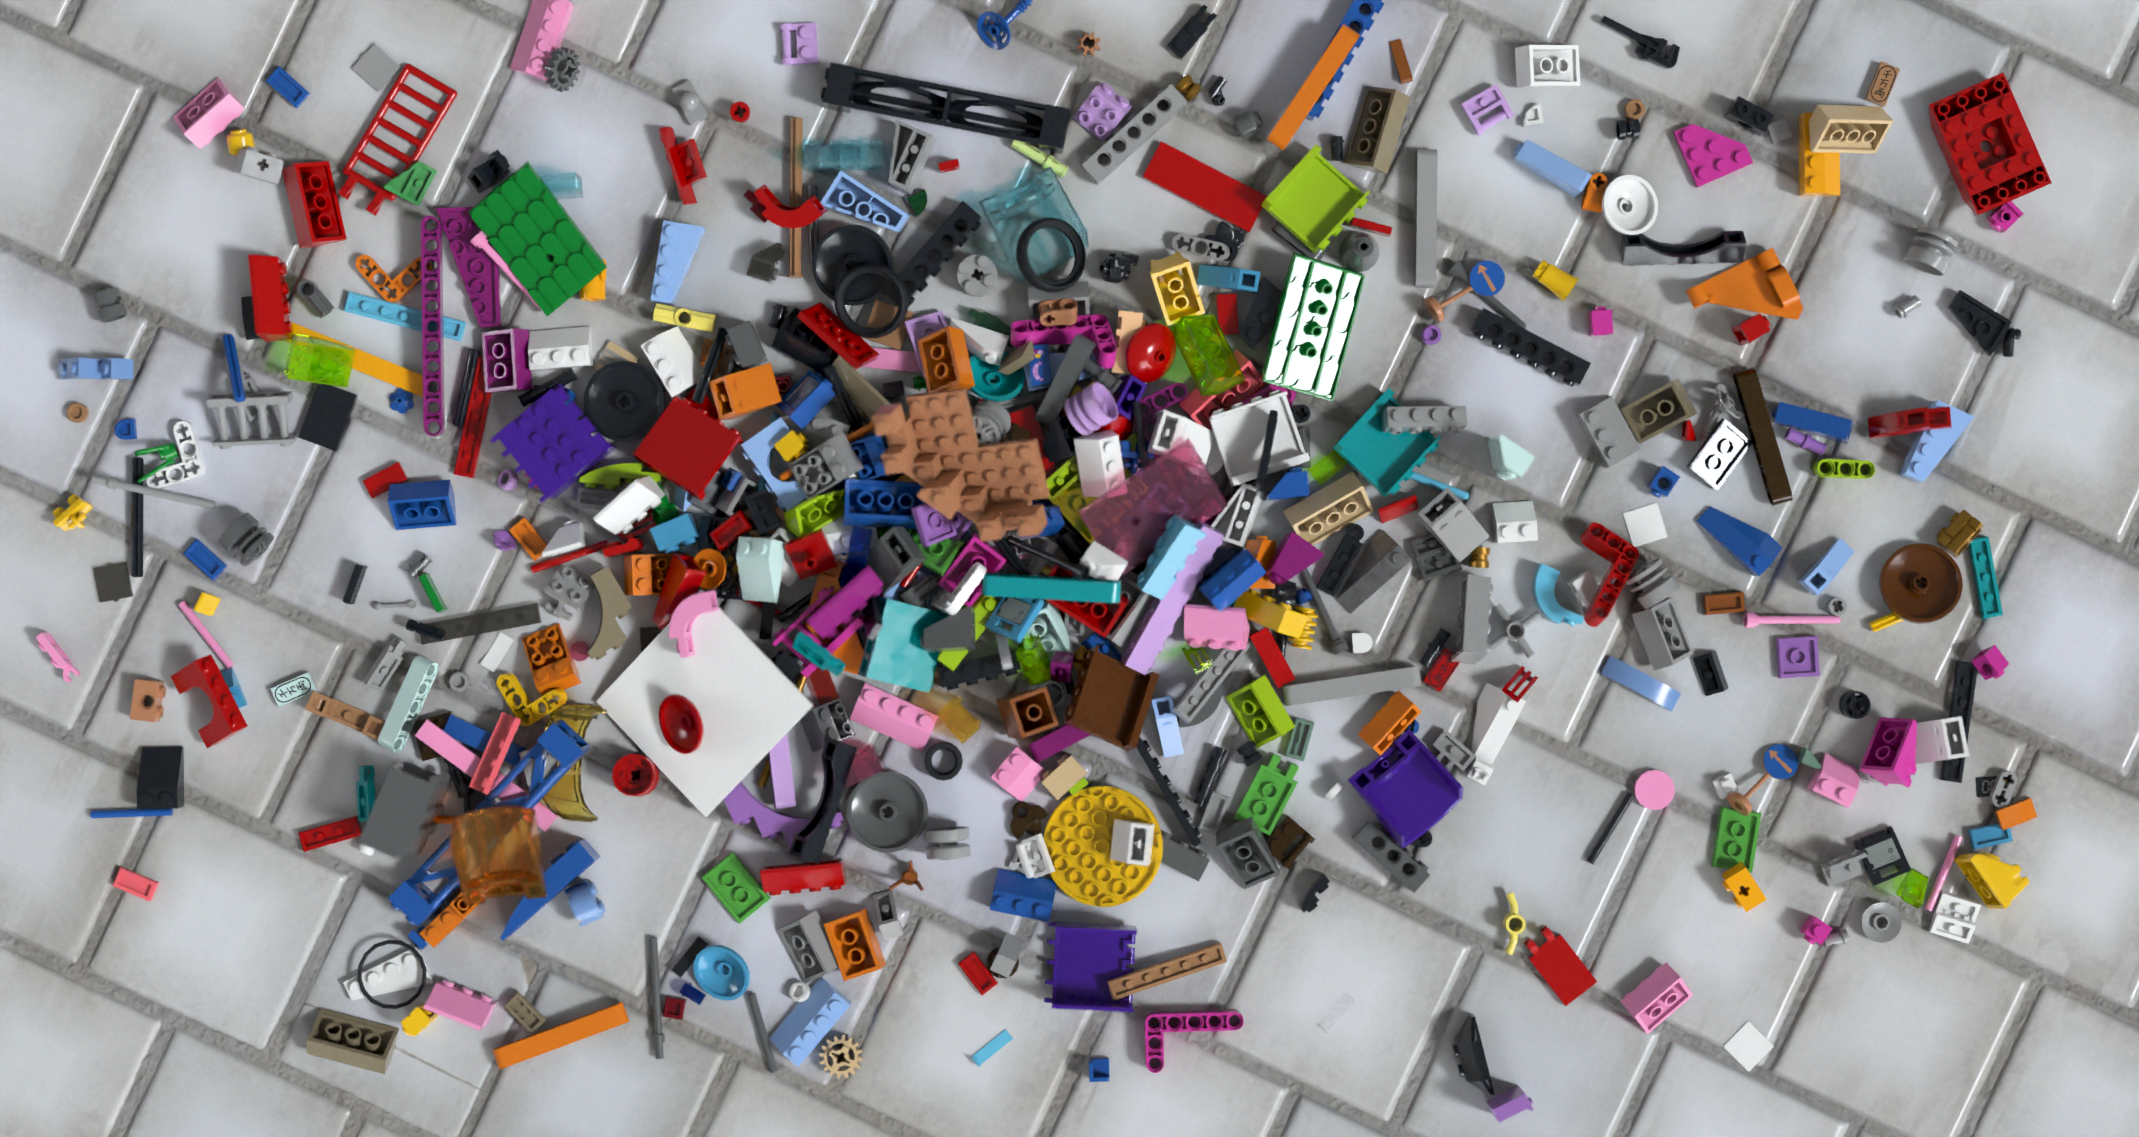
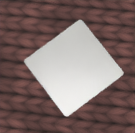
(1645, 525)
(1748, 1046)

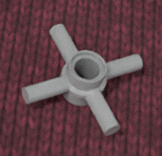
(1520, 624)

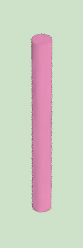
(206, 634)
(1943, 872)

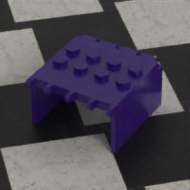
(553, 443)
(1085, 960)

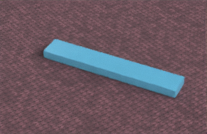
(400, 315)

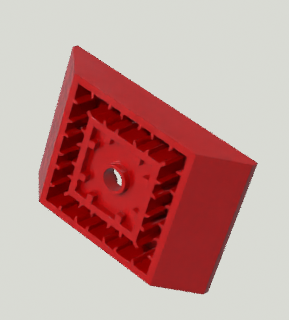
(1993, 116)

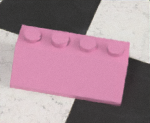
(541, 36)
(894, 716)

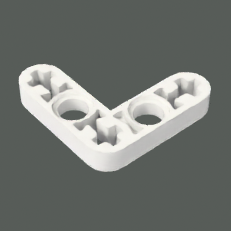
(187, 460)
(951, 603)

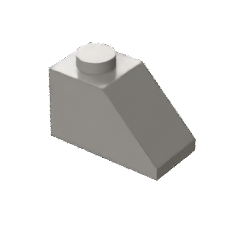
(887, 915)

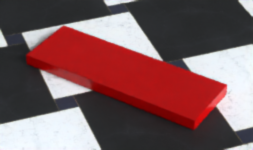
(1204, 186)

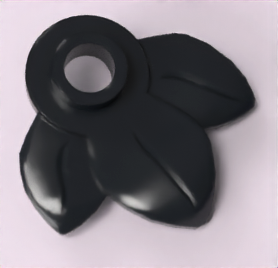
(1226, 235)

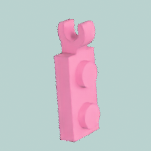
(58, 656)

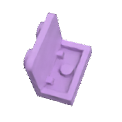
(1102, 111)

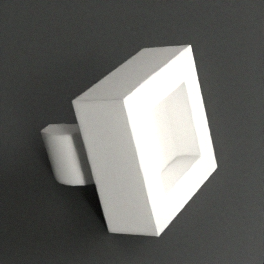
(1480, 771)
(1724, 785)

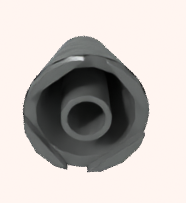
(1354, 257)

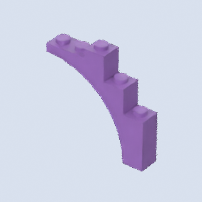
(744, 805)

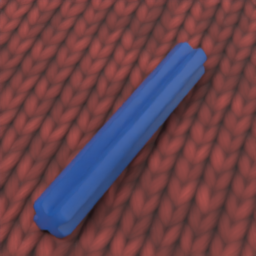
(233, 368)

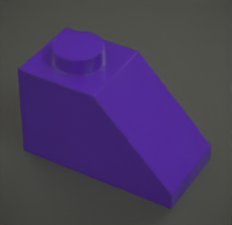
(1129, 391)

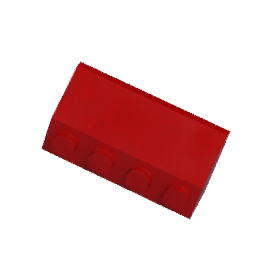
(314, 204)
(270, 298)
(1095, 615)
(803, 876)

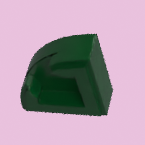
(918, 202)

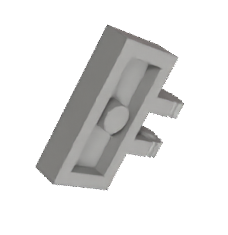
(1453, 750)

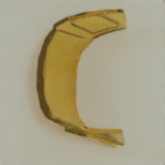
(566, 797)

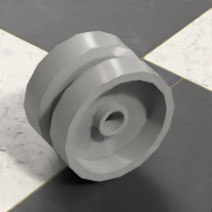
(947, 843)

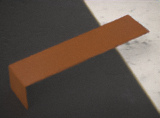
(1401, 61)

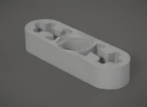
(1185, 249)
(1004, 651)

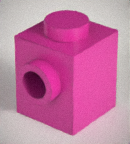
(1815, 930)

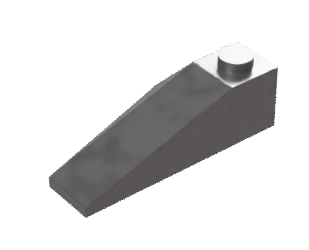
(1376, 566)

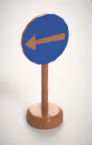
(1485, 279)
(1778, 763)

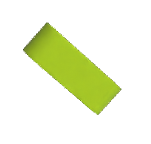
(1834, 469)

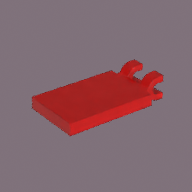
(1560, 966)

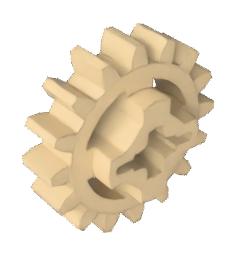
(833, 1051)

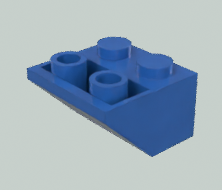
(869, 451)

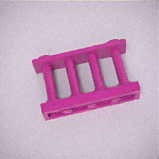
(838, 637)

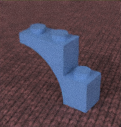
(95, 369)

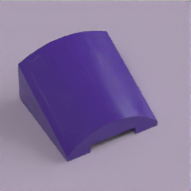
(1407, 789)

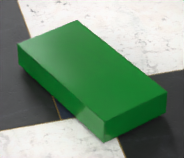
(432, 593)

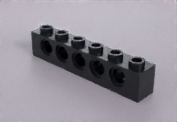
(961, 213)
(1577, 365)

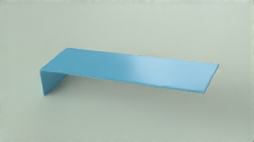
(992, 1047)

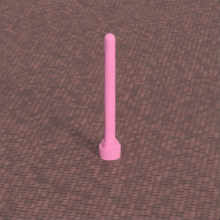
(481, 242)
(1751, 619)

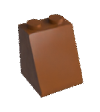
(1027, 712)

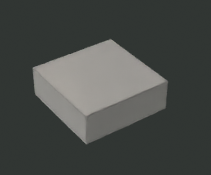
(1779, 131)

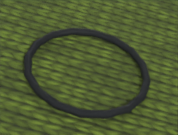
(387, 1005)

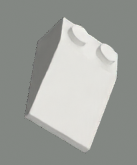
(1547, 66)

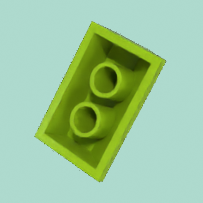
(1260, 711)

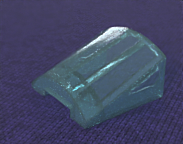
(1021, 206)

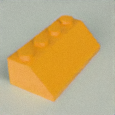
(1817, 170)

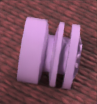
(1091, 409)

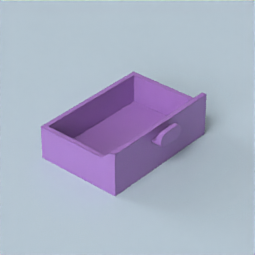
(1509, 1103)

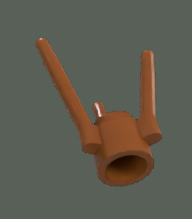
(909, 877)

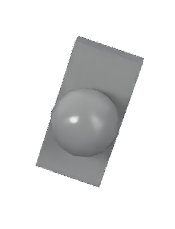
(690, 103)

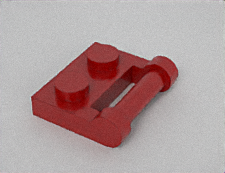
(618, 548)

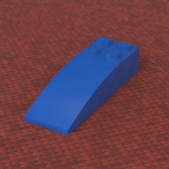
(563, 871)

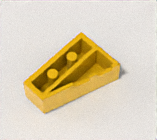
(1270, 614)

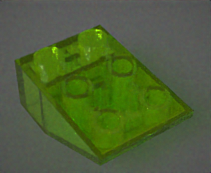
(318, 361)

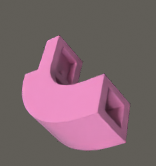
(685, 615)

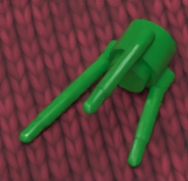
(166, 451)

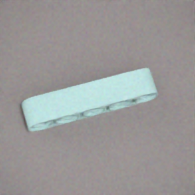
(408, 704)

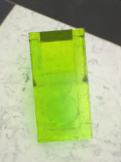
(1913, 888)

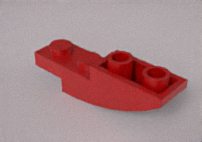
(1909, 421)

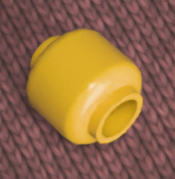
(239, 140)

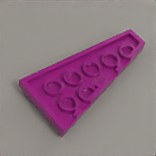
(475, 266)

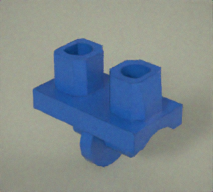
(1133, 457)

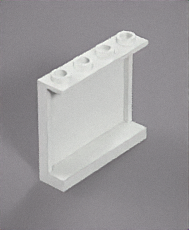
(1242, 435)

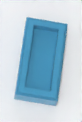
(1988, 836)

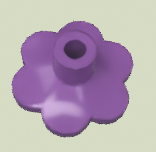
(504, 540)

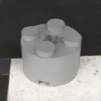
(982, 265)

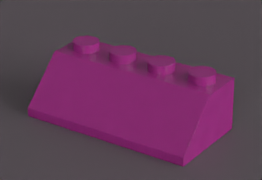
(844, 602)

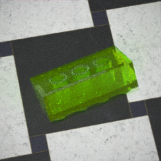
(1207, 354)

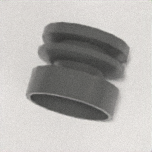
(242, 535)

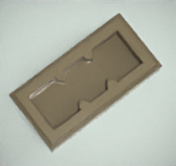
(525, 1012)

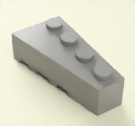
(1473, 619)

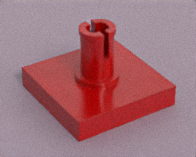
(811, 554)

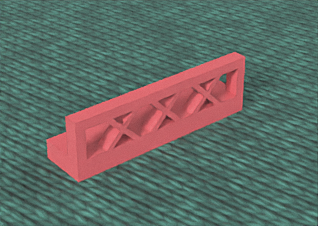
(494, 753)

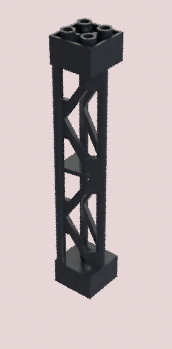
(842, 90)

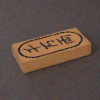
(1882, 84)

